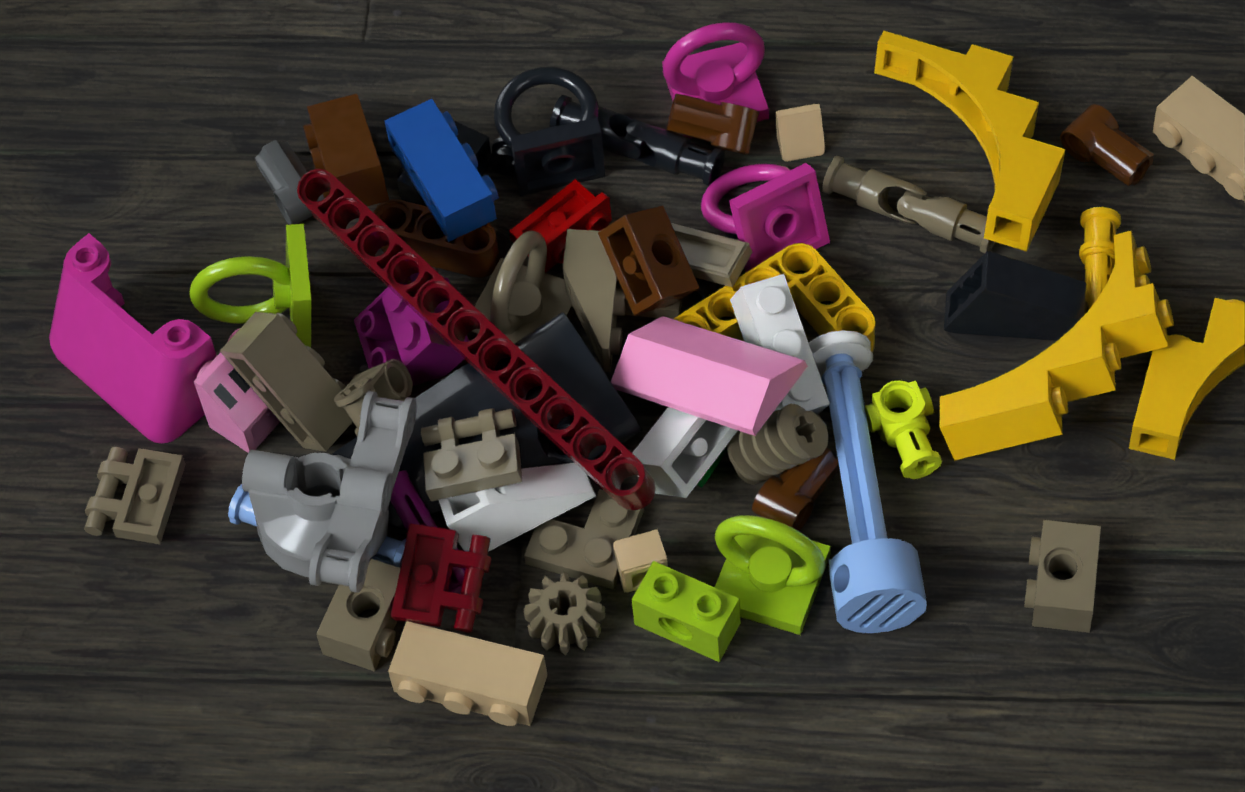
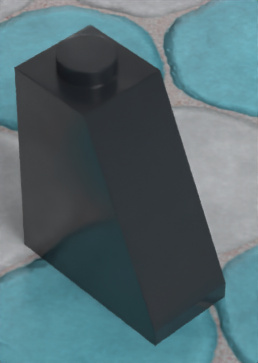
(1014, 300)

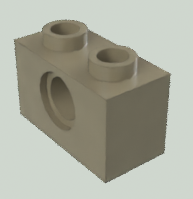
(1067, 549)
(359, 639)

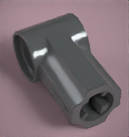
(283, 172)

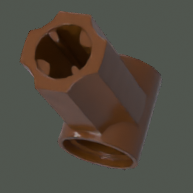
(723, 125)
(1098, 138)
(793, 494)

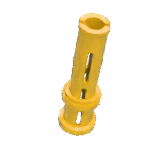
(1098, 248)

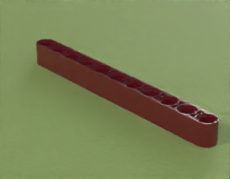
(483, 351)

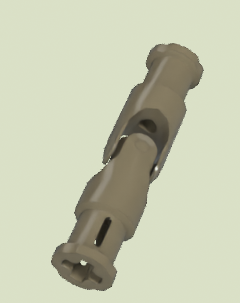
(936, 214)

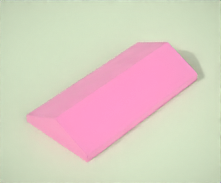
(705, 373)

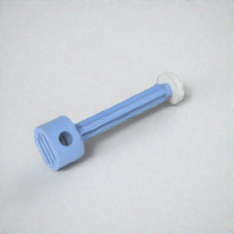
(876, 577)

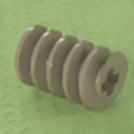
(783, 442)

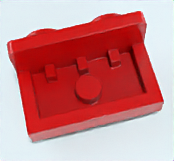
(568, 209)

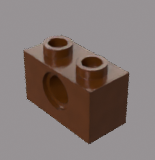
(648, 260)

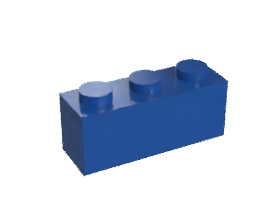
(442, 169)

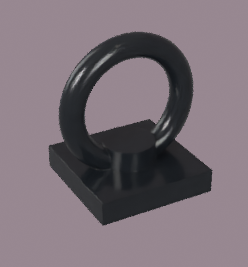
(558, 153)

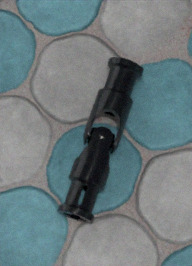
(646, 142)

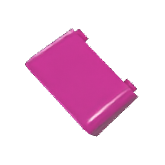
(133, 371)

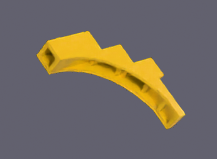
(1003, 123)
(1184, 376)
(1033, 397)

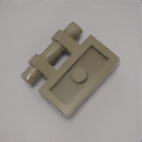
(473, 465)
(146, 499)

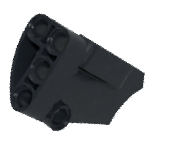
(462, 394)

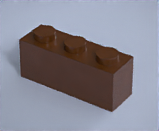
(345, 148)

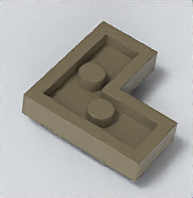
(584, 550)

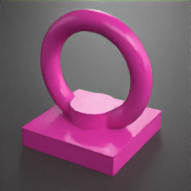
(719, 73)
(771, 215)

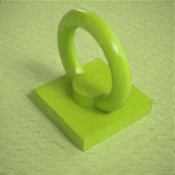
(289, 282)
(770, 570)

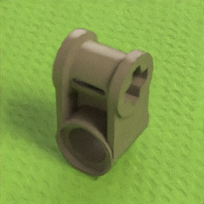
(387, 379)

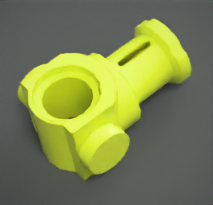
(906, 429)

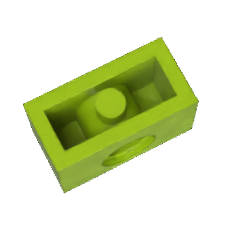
(686, 611)

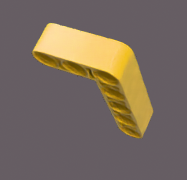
(807, 290)

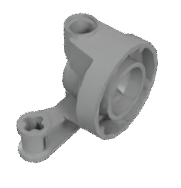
(327, 510)

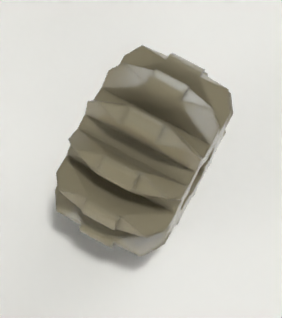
(546, 615)

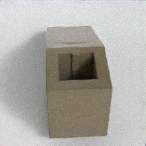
(594, 293)

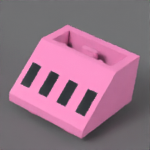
(233, 405)

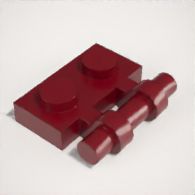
(426, 577)

